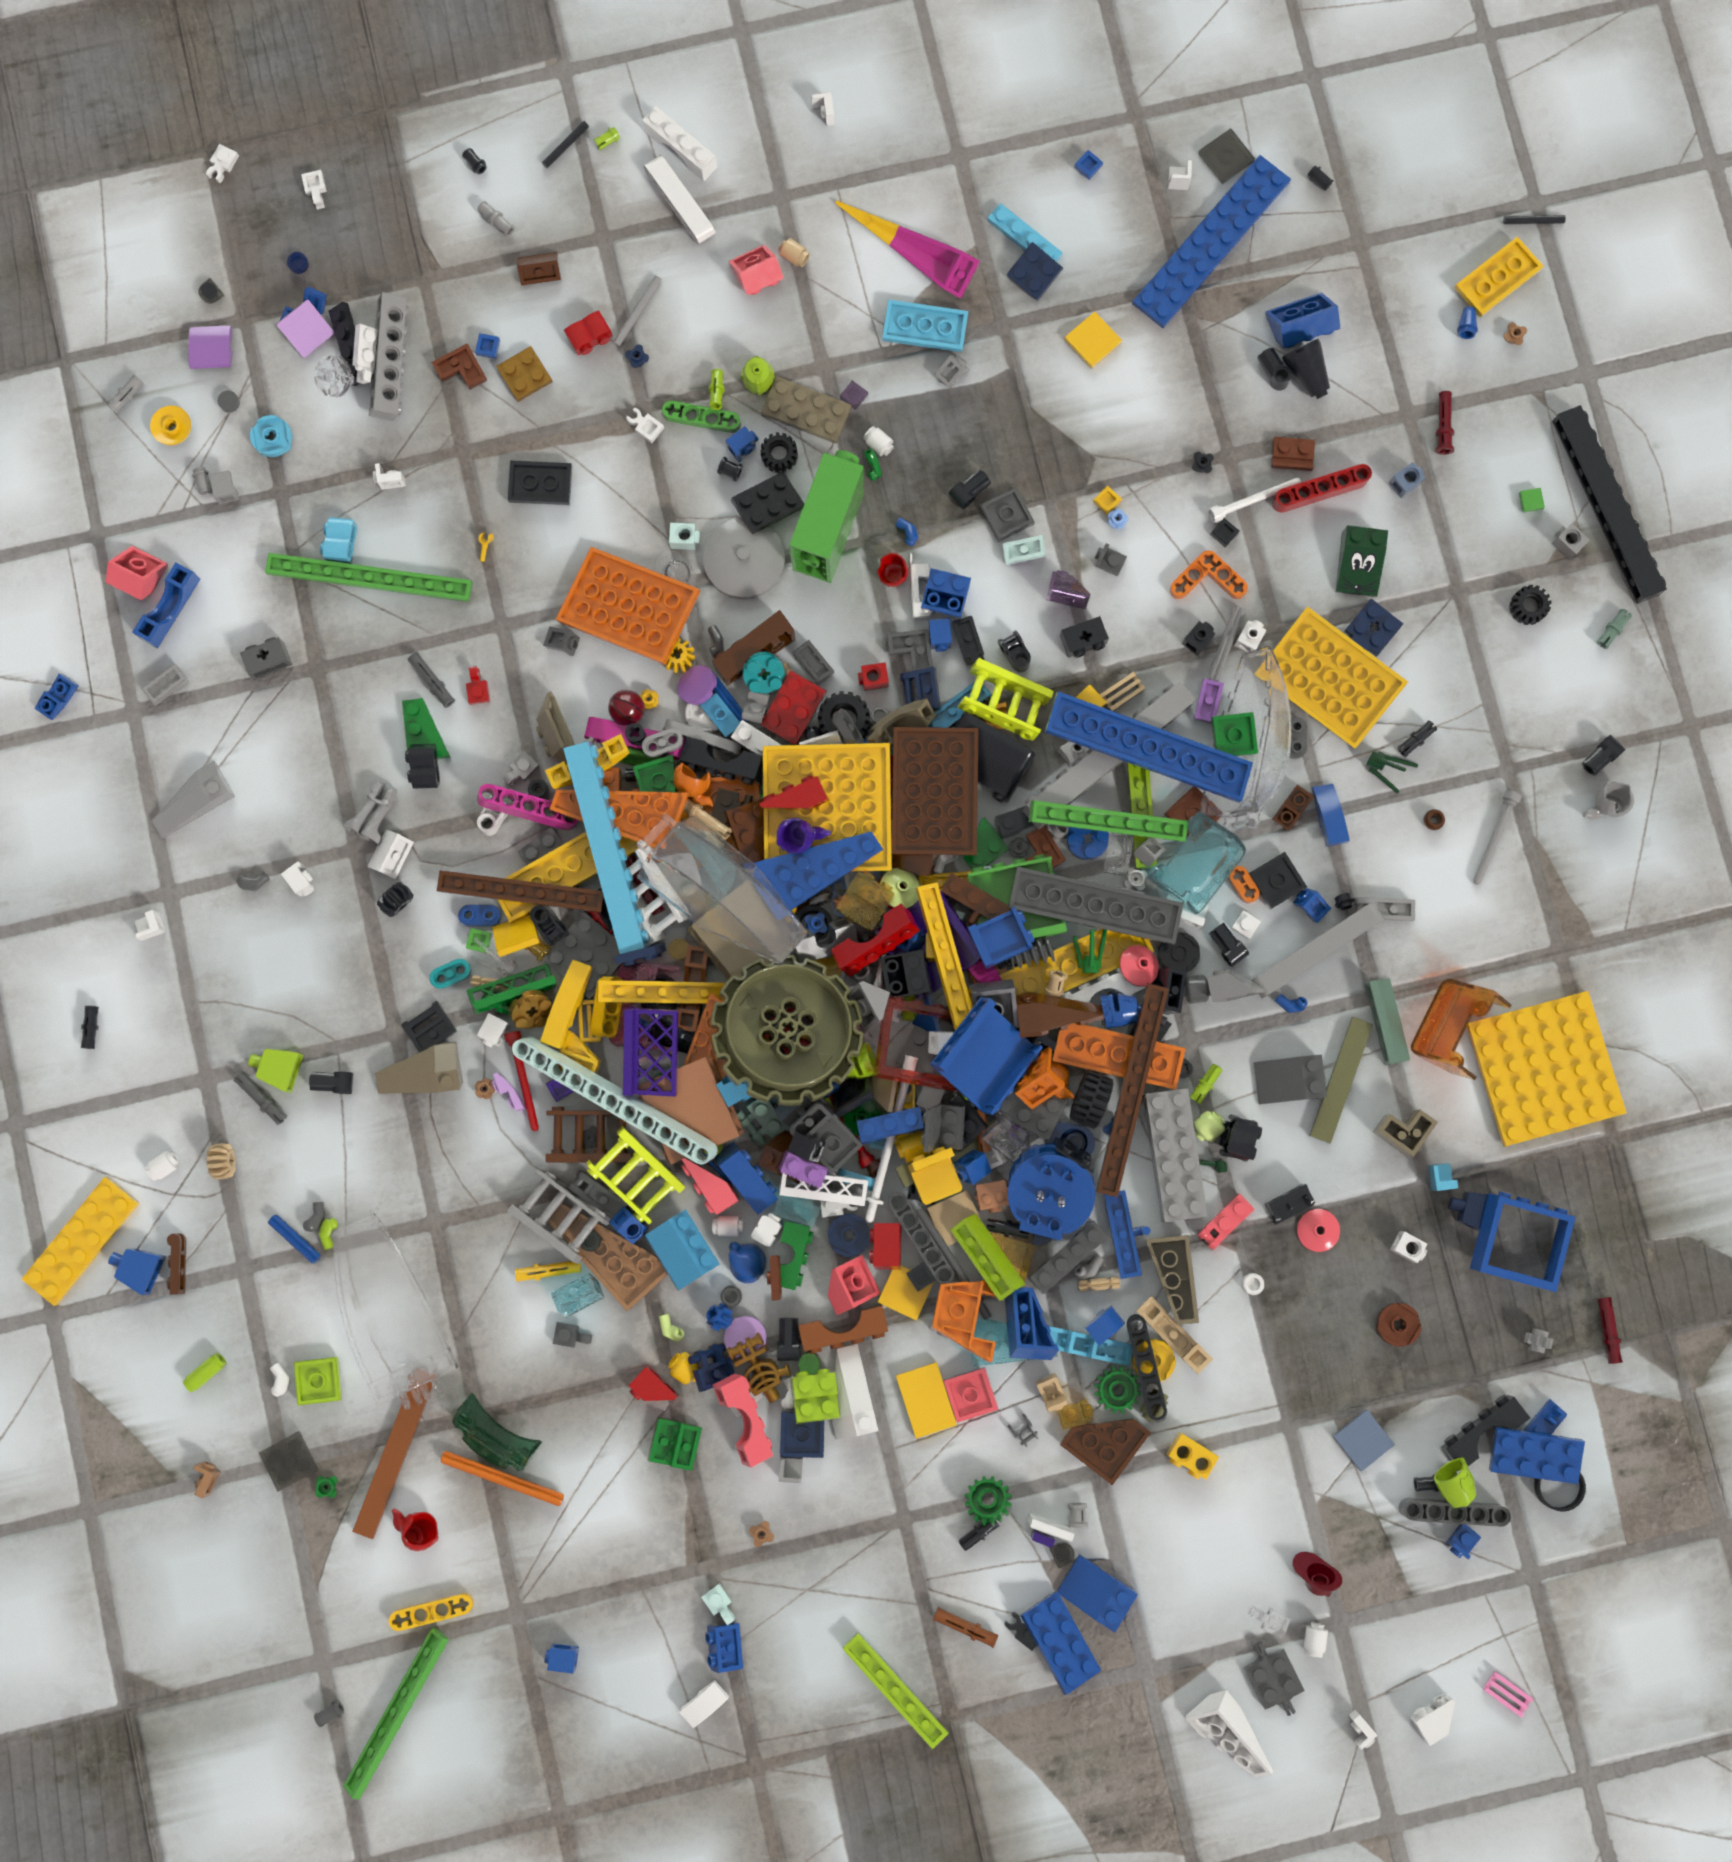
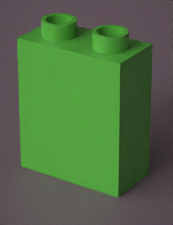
(827, 515)

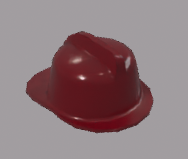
(1318, 1575)

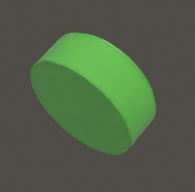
(809, 1363)

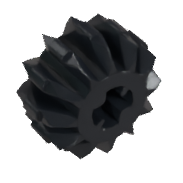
(395, 899)

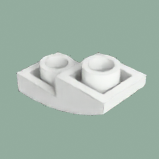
(704, 1704)

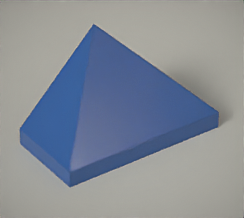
(927, 1022)

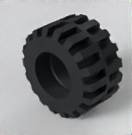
(845, 702)
(1091, 1099)

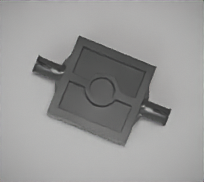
(1274, 1678)

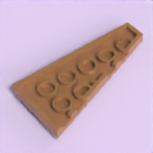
(618, 1264)

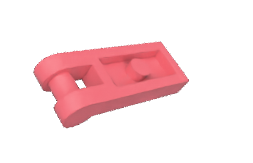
(1226, 1221)

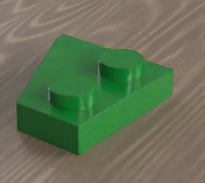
(989, 846)

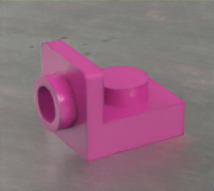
(983, 975)

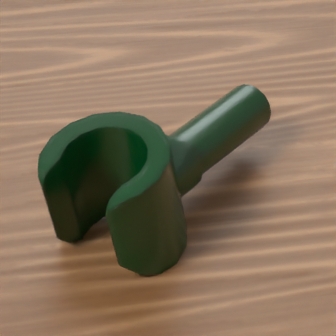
(1221, 1166)

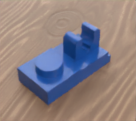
(1546, 1419)

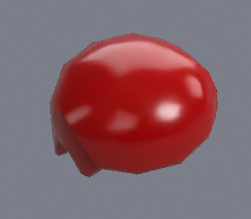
(892, 570)

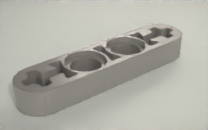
(718, 743)

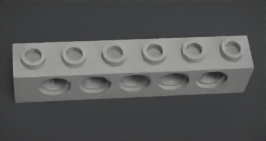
(380, 406)

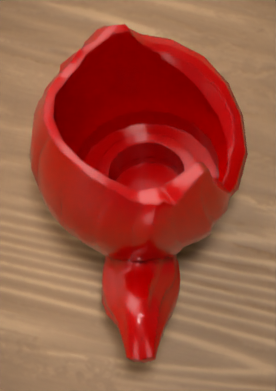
(416, 1529)

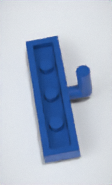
(1124, 1235)

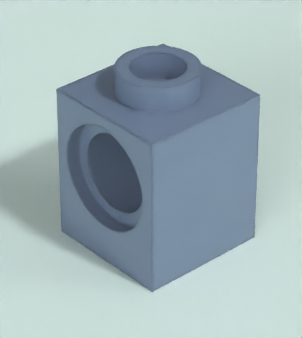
(1404, 487)

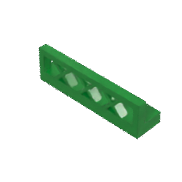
(496, 1000)

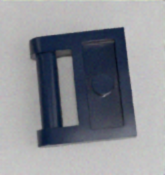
(926, 686)

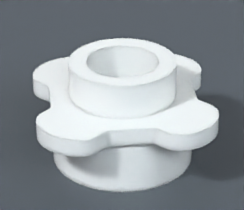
(1139, 884)

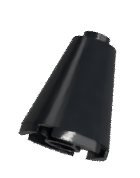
(1309, 368)

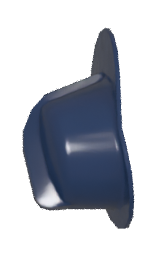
(1078, 1135)

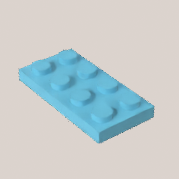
(925, 326)

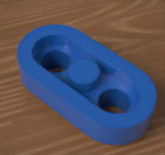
(478, 916)

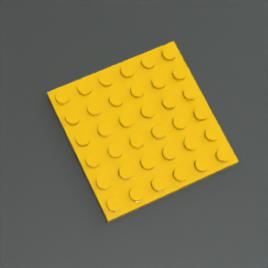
(855, 782)
(1545, 1068)

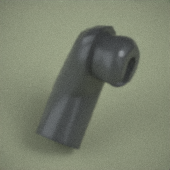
(252, 884)
(316, 1219)

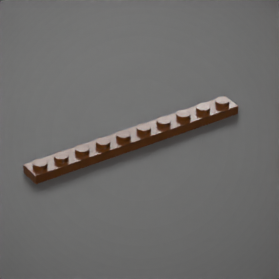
(1132, 1090)

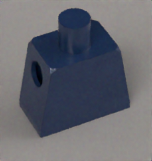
(1470, 1208)

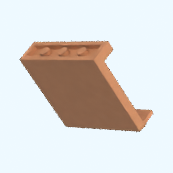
(696, 1104)

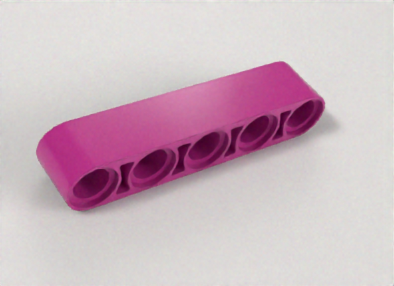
(605, 729)
(517, 809)

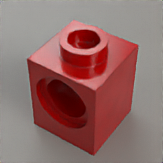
(879, 669)

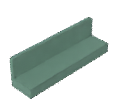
(1387, 1021)

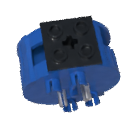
(1052, 1189)

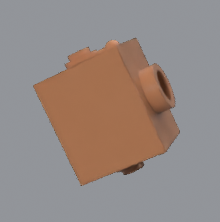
(991, 1196)

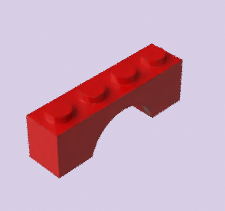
(896, 928)

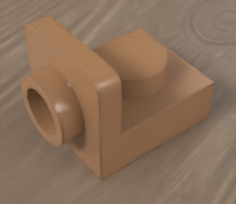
(205, 1482)

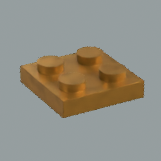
(524, 373)

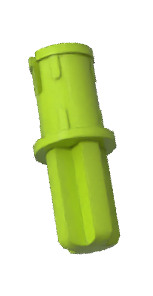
(1206, 1083)

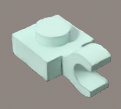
(717, 1601)

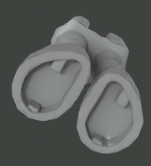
(370, 831)

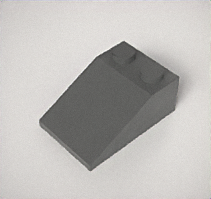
(1290, 1079)

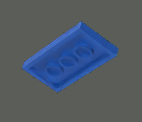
(1536, 1455)
(1060, 1643)

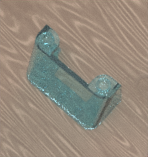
(1199, 863)

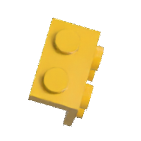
(935, 1175)

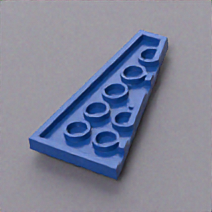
(806, 874)

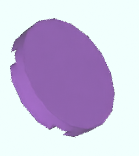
(696, 685)

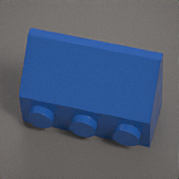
(1303, 320)

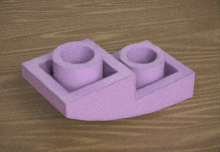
(504, 1087)

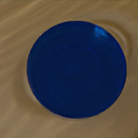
(297, 262)

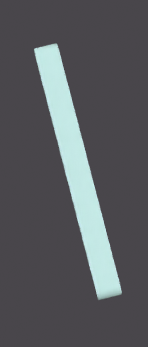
(604, 1099)

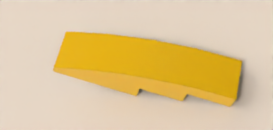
(566, 1004)

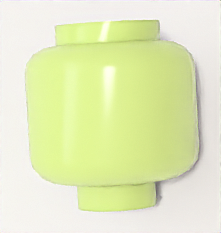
(1209, 1126)

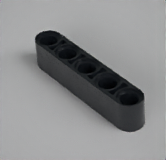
(1146, 1357)

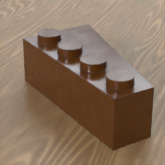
(769, 637)

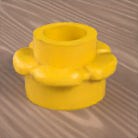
(654, 698)

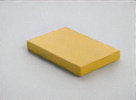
(926, 1400)

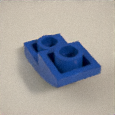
(57, 697)

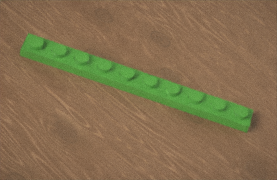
(369, 577)

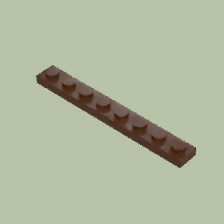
(520, 891)

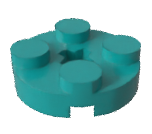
(771, 681)

